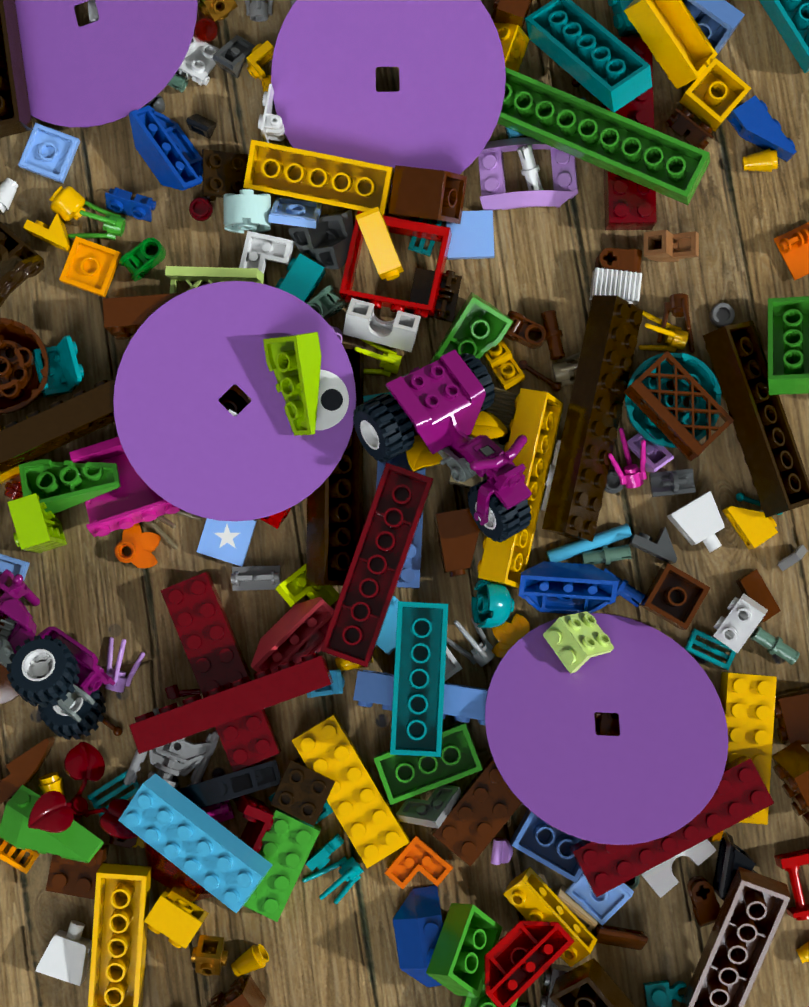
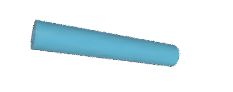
(600, 539)

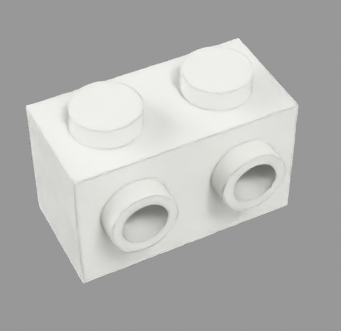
(740, 622)

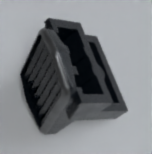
(728, 861)

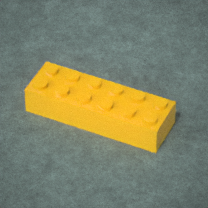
(317, 177)
(749, 715)
(355, 793)
(119, 936)

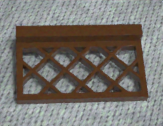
(662, 415)

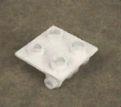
(198, 61)
(269, 123)

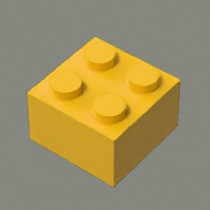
(715, 94)
(175, 918)

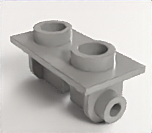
(255, 578)

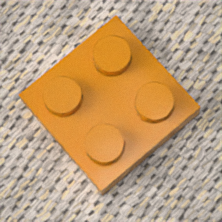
(90, 266)

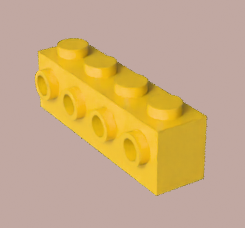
(539, 903)

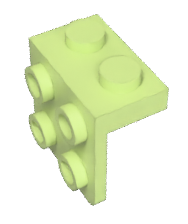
(577, 639)

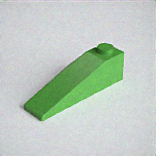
(474, 329)
(67, 483)
(72, 844)

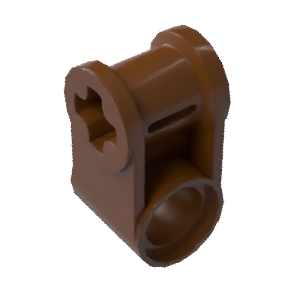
(621, 259)
(521, 330)
(704, 904)

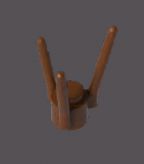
(680, 308)

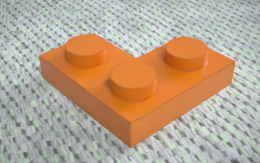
(418, 857)

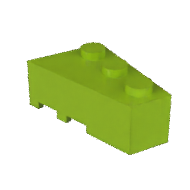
(35, 527)

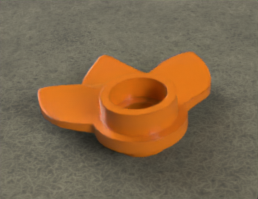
(141, 547)

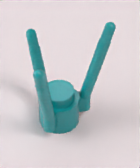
(350, 871)

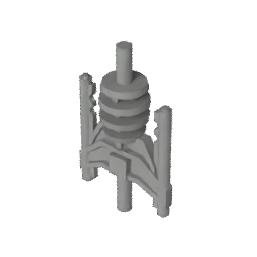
(176, 759)

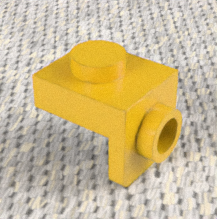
(258, 58)

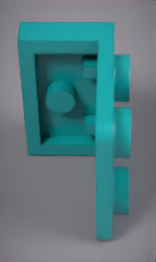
(64, 368)

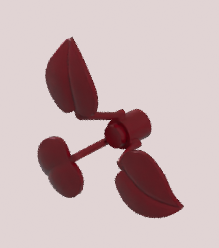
(55, 815)

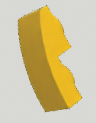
(504, 366)

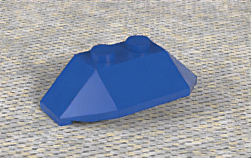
(166, 149)
(567, 587)
(417, 932)

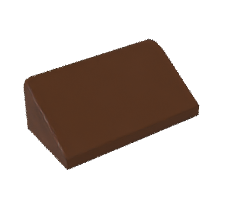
(756, 589)
(620, 937)

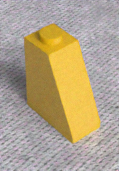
(380, 244)

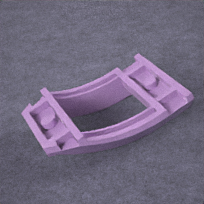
(493, 180)

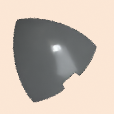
(329, 240)

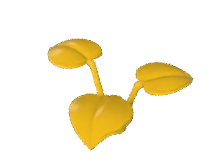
(486, 424)

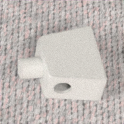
(699, 521)
(67, 955)

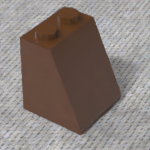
(427, 194)
(457, 540)
(793, 717)

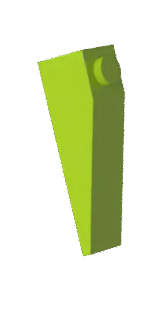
(297, 371)

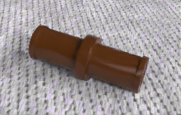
(553, 335)

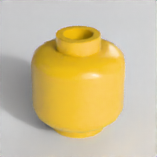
(67, 203)

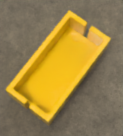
(672, 38)

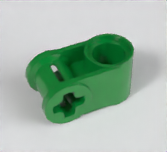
(141, 259)

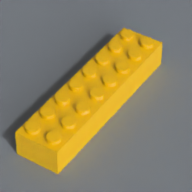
(538, 419)

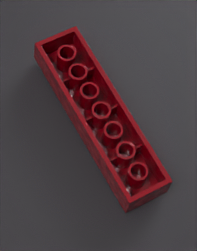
(626, 202)
(377, 565)
(217, 663)
(227, 705)
(736, 798)

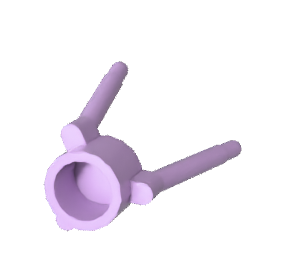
(116, 674)

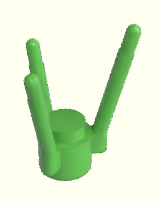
(112, 223)

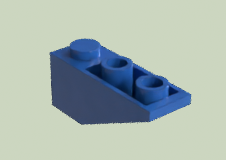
(759, 128)

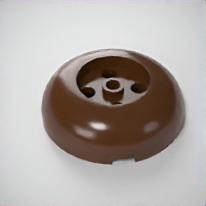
(20, 393)

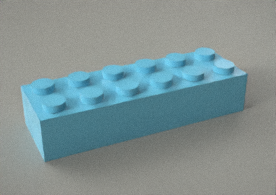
(195, 842)

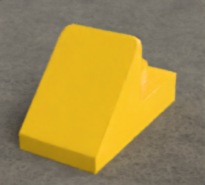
(55, 235)

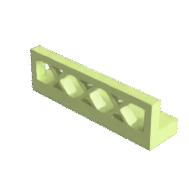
(210, 275)

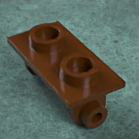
(684, 121)

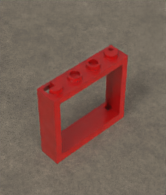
(407, 228)

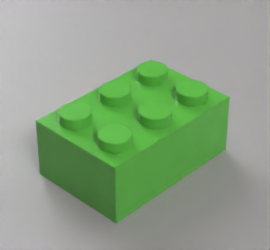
(461, 950)

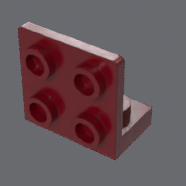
(259, 820)

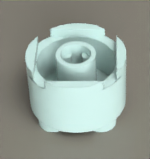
(246, 211)

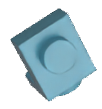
(335, 688)

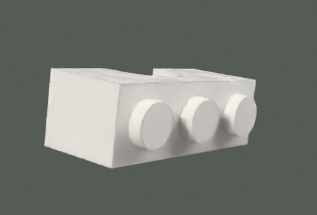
(363, 324)
(661, 876)

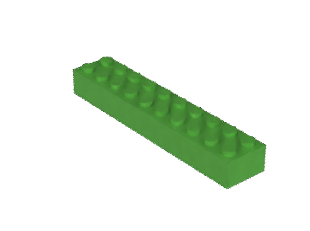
(602, 137)

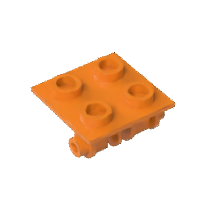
(795, 250)

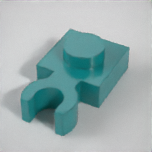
(320, 857)
(660, 994)

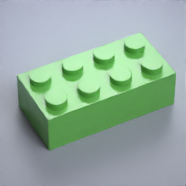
(788, 345)
(412, 775)
(287, 850)

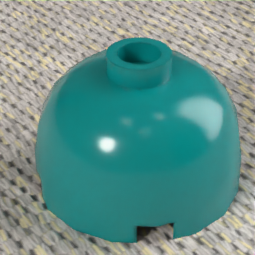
(492, 604)

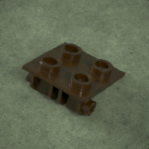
(223, 173)
(447, 296)
(302, 793)

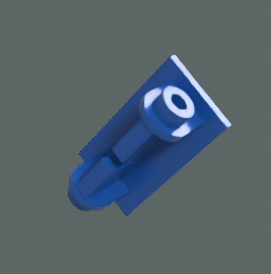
(120, 202)

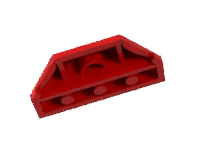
(522, 959)

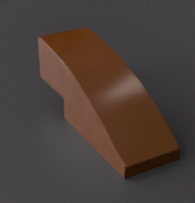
(24, 768)

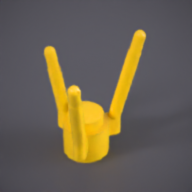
(674, 337)

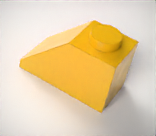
(751, 525)

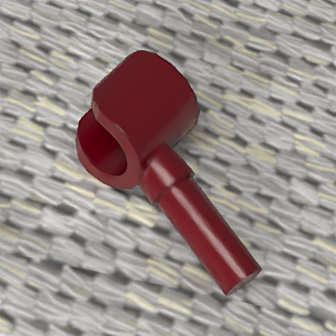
(173, 692)

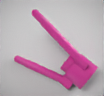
(632, 475)

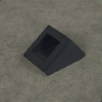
(201, 125)

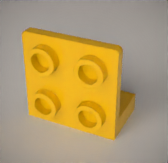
(514, 44)

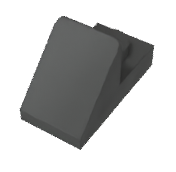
(233, 55)
(661, 548)

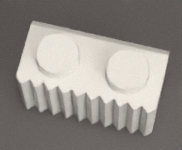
(616, 282)

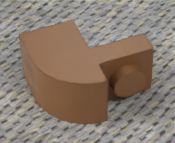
(670, 247)

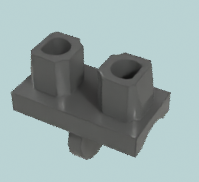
(672, 482)

